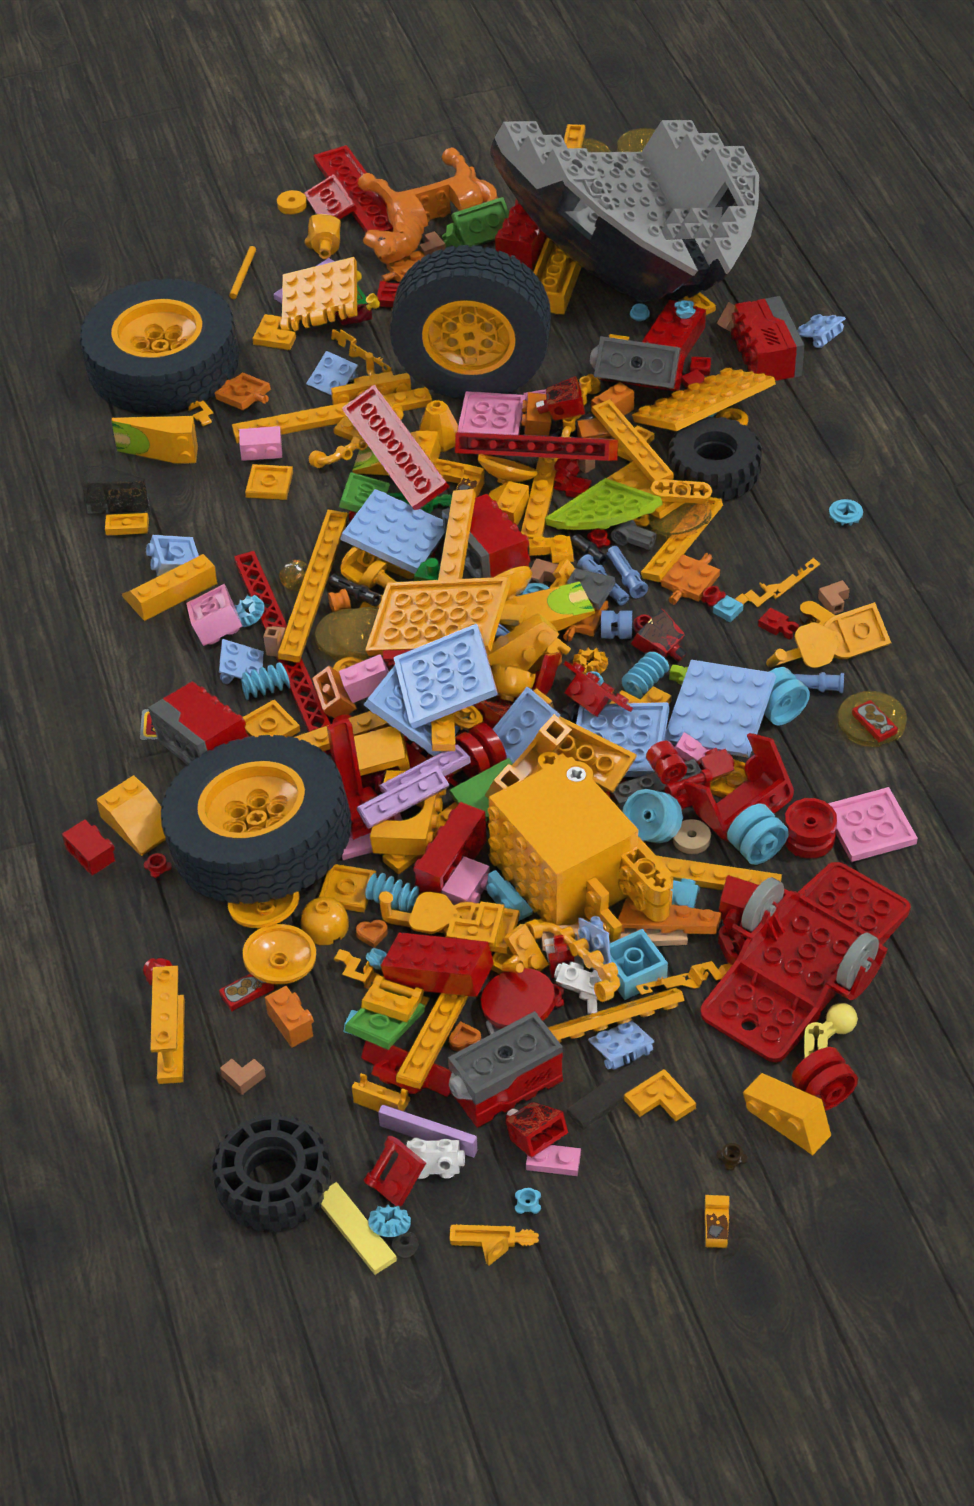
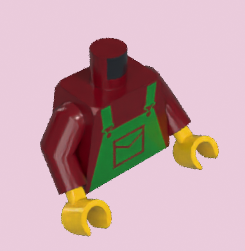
(364, 306)

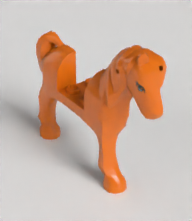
(414, 208)

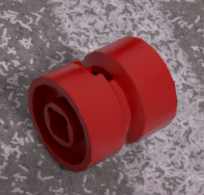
(666, 762)

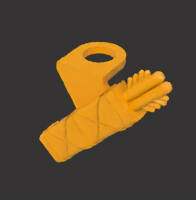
(493, 1239)

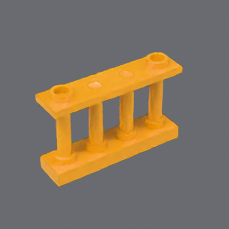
(167, 1025)

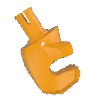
(323, 235)
(361, 571)

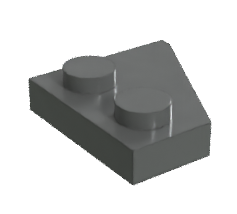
(594, 584)

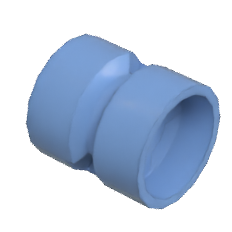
(624, 627)

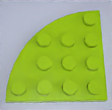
(603, 506)

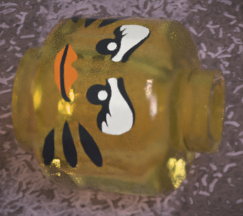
(293, 574)

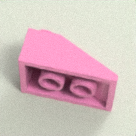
(213, 615)

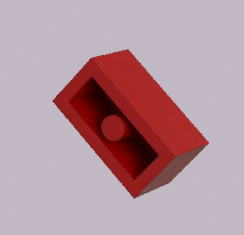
(89, 847)

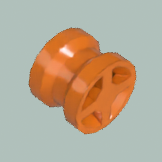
(339, 600)

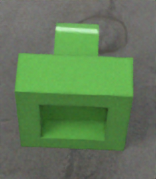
(451, 236)

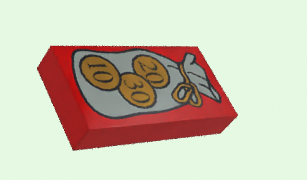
(874, 721)
(244, 991)

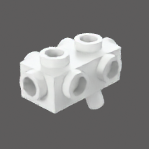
(580, 981)
(440, 1156)

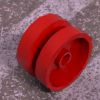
(483, 748)
(810, 828)
(825, 1077)

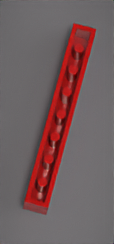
(536, 446)

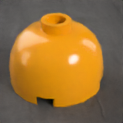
(511, 681)
(324, 920)

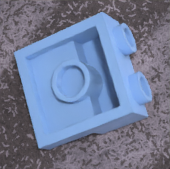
(170, 552)

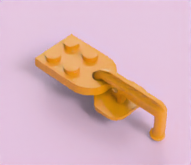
(839, 637)
(433, 914)

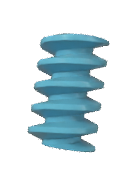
(645, 674)
(265, 679)
(402, 897)

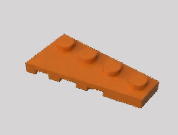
(680, 917)

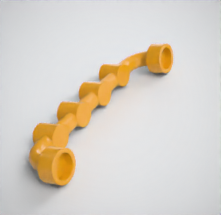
(589, 385)
(319, 459)
(607, 973)

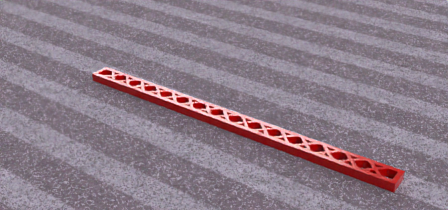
(274, 612)

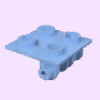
(822, 329)
(332, 372)
(238, 659)
(596, 936)
(622, 1042)

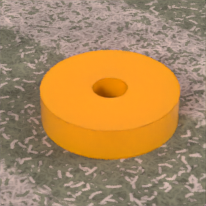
(291, 202)

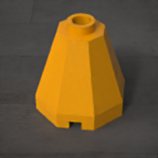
(440, 419)

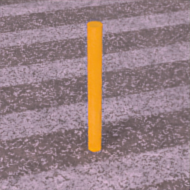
(242, 272)

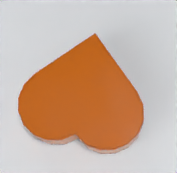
(372, 932)
(463, 1037)

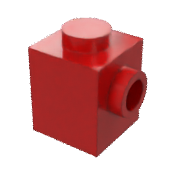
(718, 762)

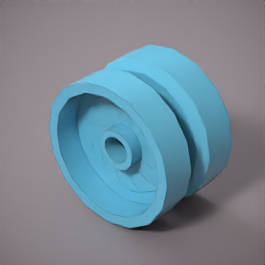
(787, 697)
(654, 814)
(757, 834)

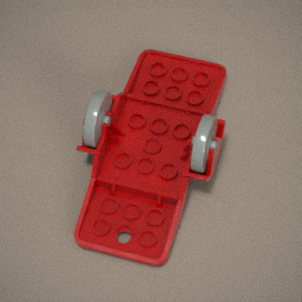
(802, 956)

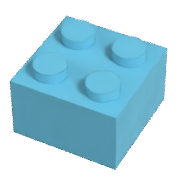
(637, 962)

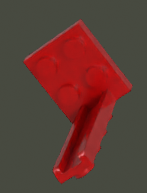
(345, 758)

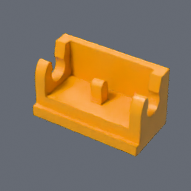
(374, 1096)

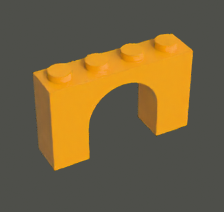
(548, 739)
(409, 835)

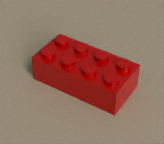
(676, 331)
(459, 838)
(438, 964)

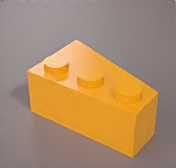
(524, 644)
(789, 1111)

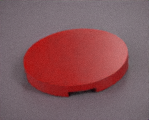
(517, 995)

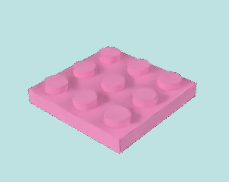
(491, 413)
(872, 825)

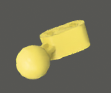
(839, 1019)

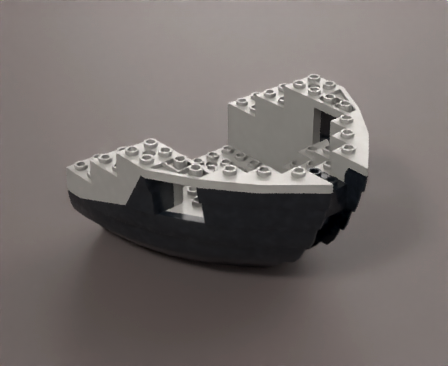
(637, 218)

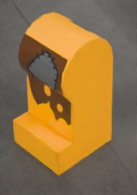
(472, 479)
(813, 612)
(716, 1221)

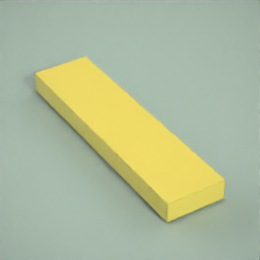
(356, 1229)

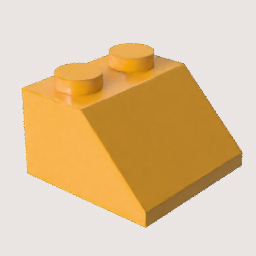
(512, 499)

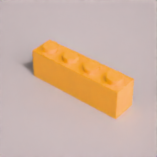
(172, 587)

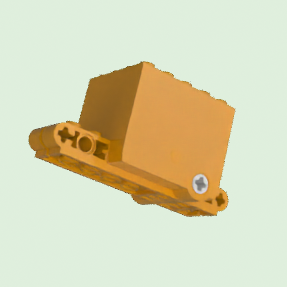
(564, 830)

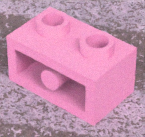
(260, 443)
(363, 677)
(467, 882)

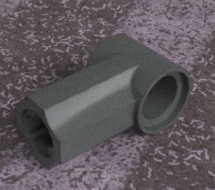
(630, 533)

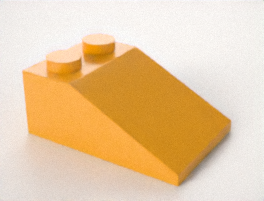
(133, 814)

